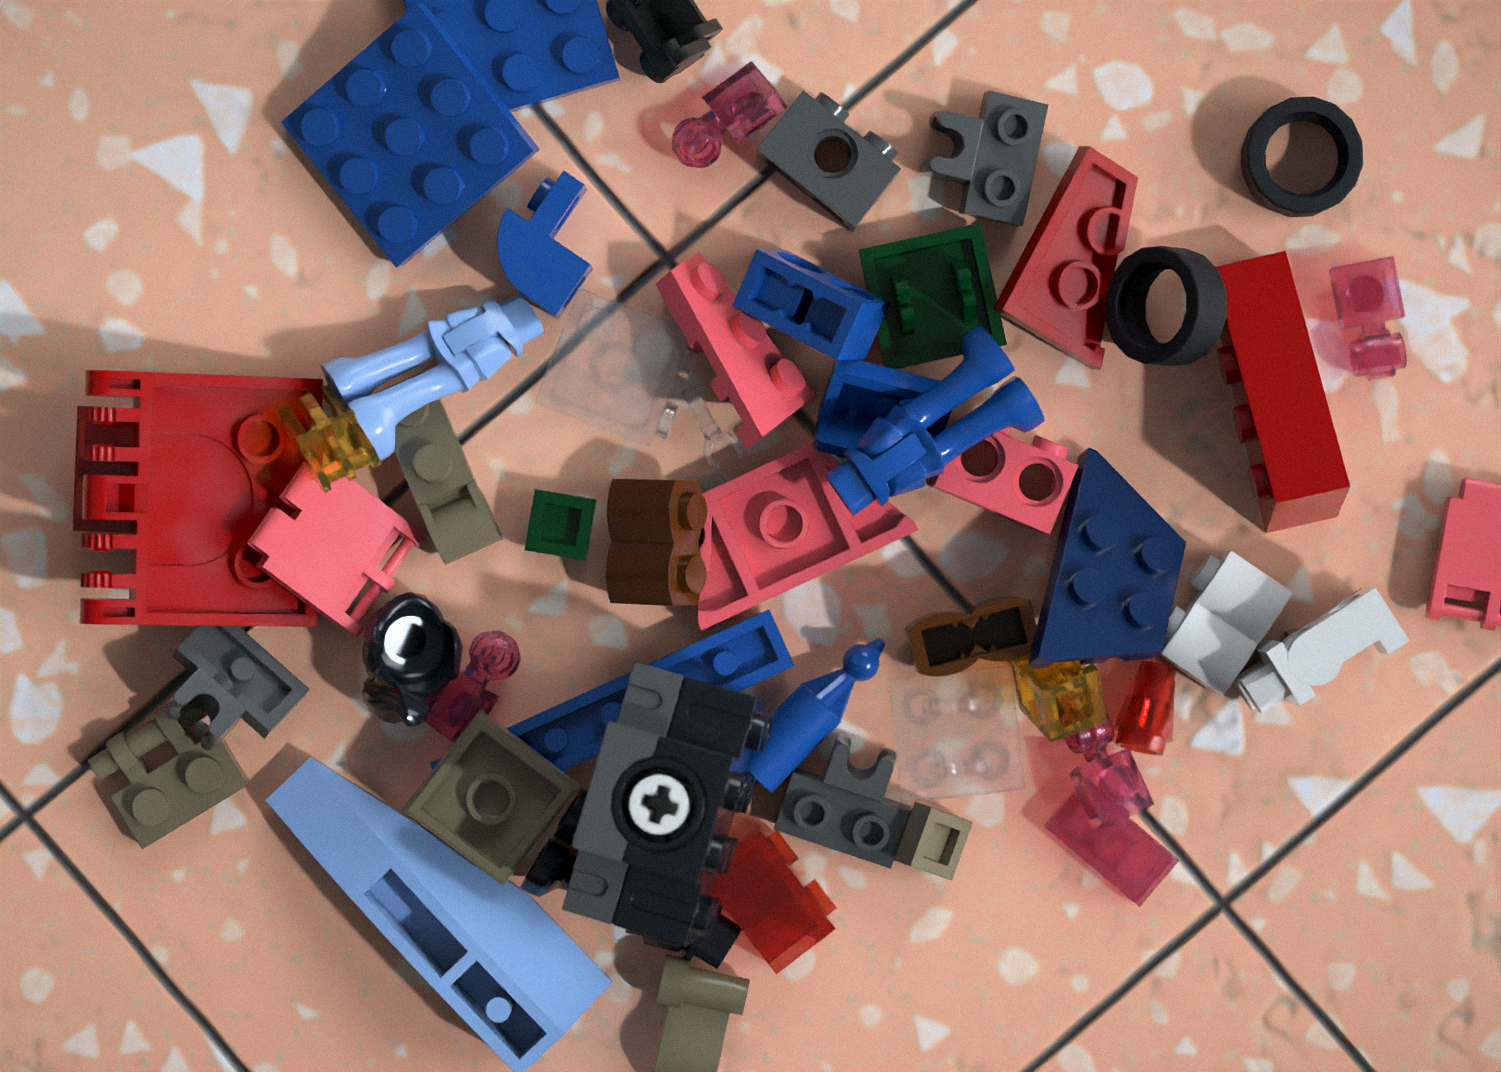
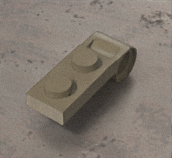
(443, 483)

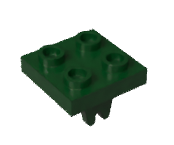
(935, 292)

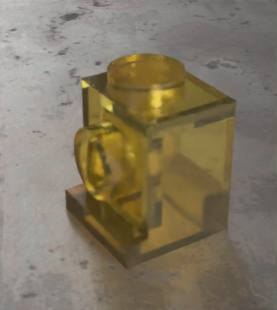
(1059, 697)

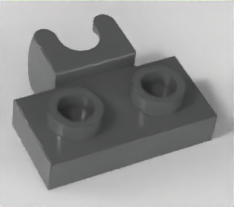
(991, 156)
(233, 681)
(846, 807)

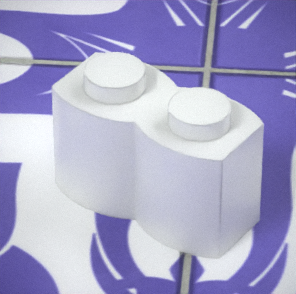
(1223, 620)

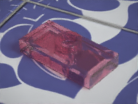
(1117, 851)

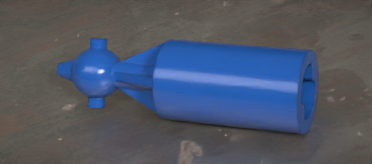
(812, 715)

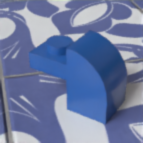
(531, 256)

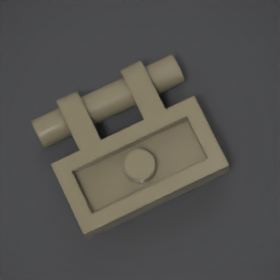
(177, 789)

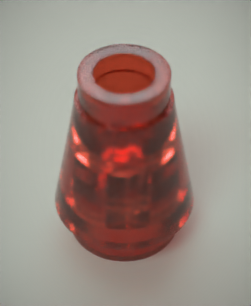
(1148, 710)

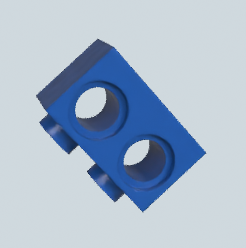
(811, 304)

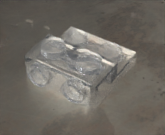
(617, 368)

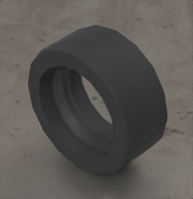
(1332, 120)
(1127, 306)

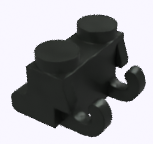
(667, 31)

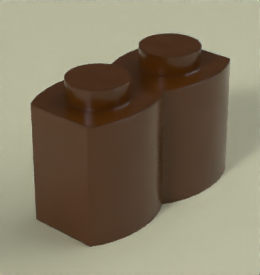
(655, 542)
(954, 641)

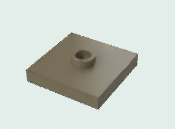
(491, 797)

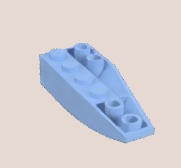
(465, 933)

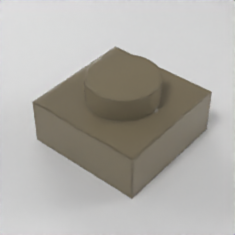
(933, 841)

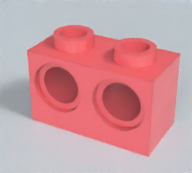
(1000, 487)

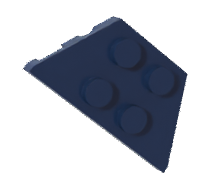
(1108, 574)

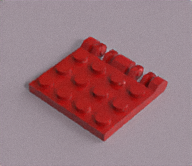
(200, 485)

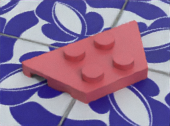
(782, 531)

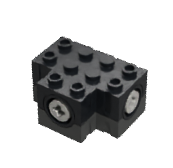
(666, 805)

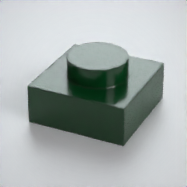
(560, 524)

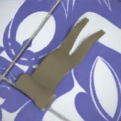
(696, 1015)

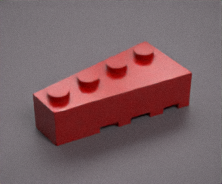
(1279, 396)

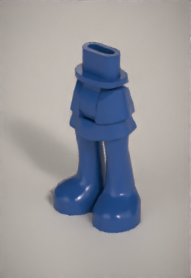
(902, 454)

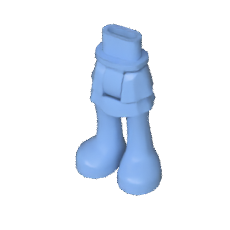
(468, 350)

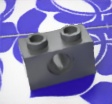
(842, 194)

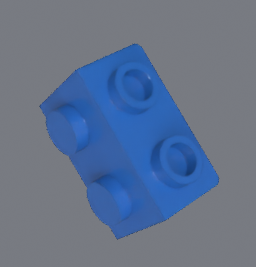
(857, 396)

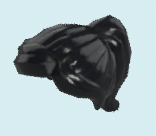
(408, 658)

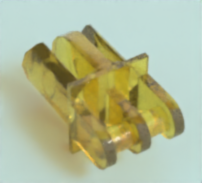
(333, 445)

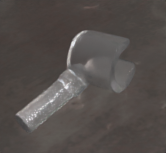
(708, 425)

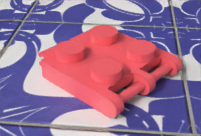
(333, 547)
(1469, 555)

